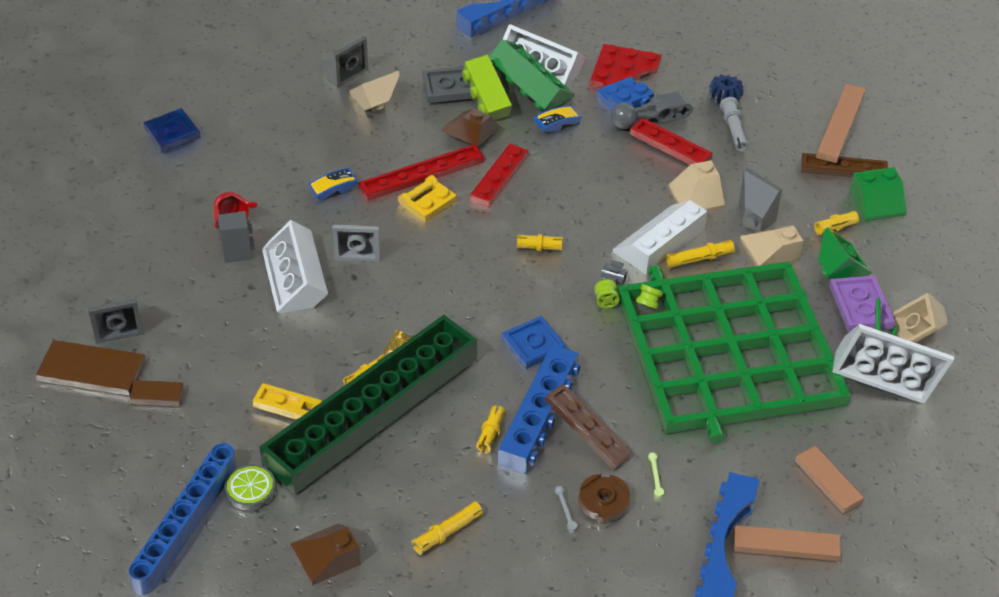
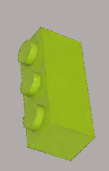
(486, 87)

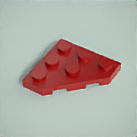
(620, 63)

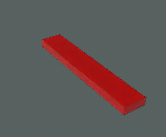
(418, 172)

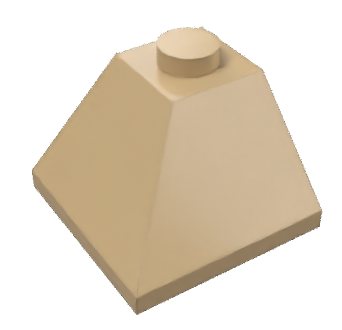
(375, 92)
(699, 184)
(773, 245)
(919, 318)

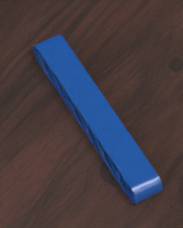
(182, 519)

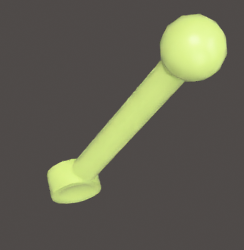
(658, 492)

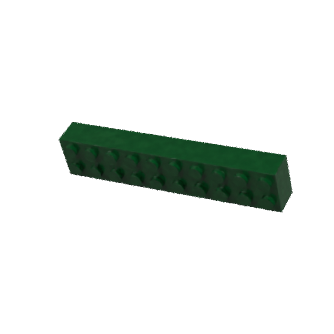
(368, 403)

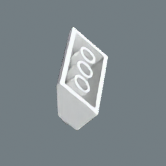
(559, 60)
(663, 235)
(294, 269)

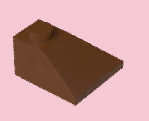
(471, 127)
(327, 553)

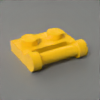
(431, 203)

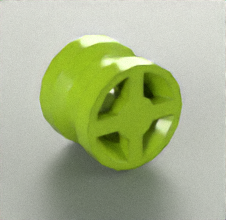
(606, 294)
(649, 296)

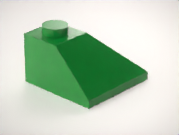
(840, 257)

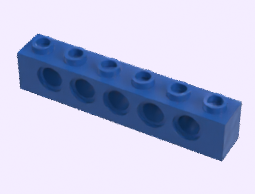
(535, 414)

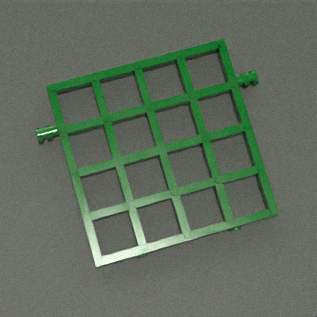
(731, 344)

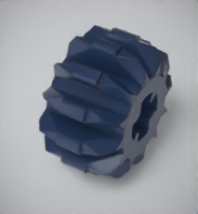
(724, 87)

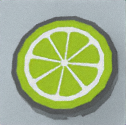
(250, 487)

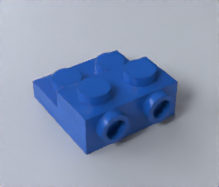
(625, 92)

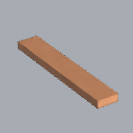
(840, 123)

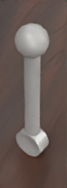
(572, 525)

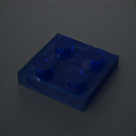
(172, 130)

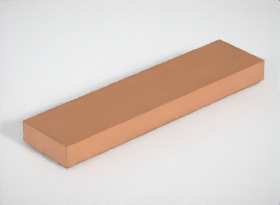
(787, 543)

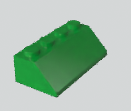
(529, 76)

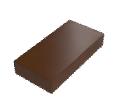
(156, 393)

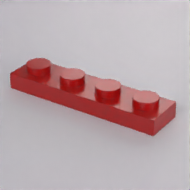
(669, 142)
(499, 175)

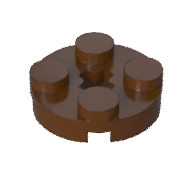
(599, 509)

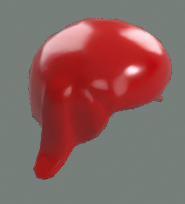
(231, 203)

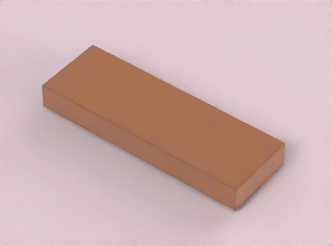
(829, 479)

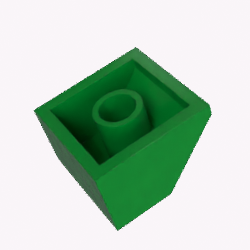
(878, 194)

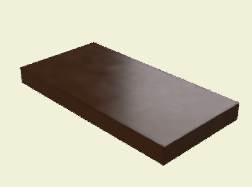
(90, 367)

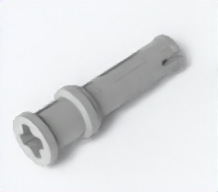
(733, 117)

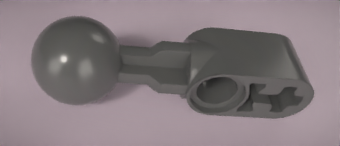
(661, 107)

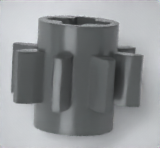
(614, 272)

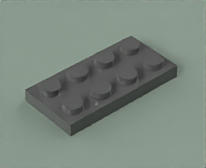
(449, 85)

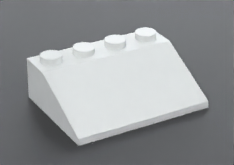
(890, 363)

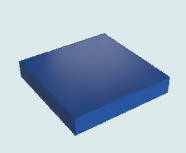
(531, 341)

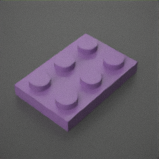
(857, 302)

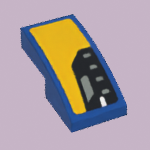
(554, 118)
(338, 180)

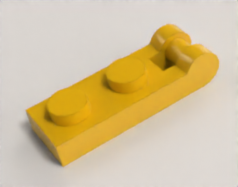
(283, 401)

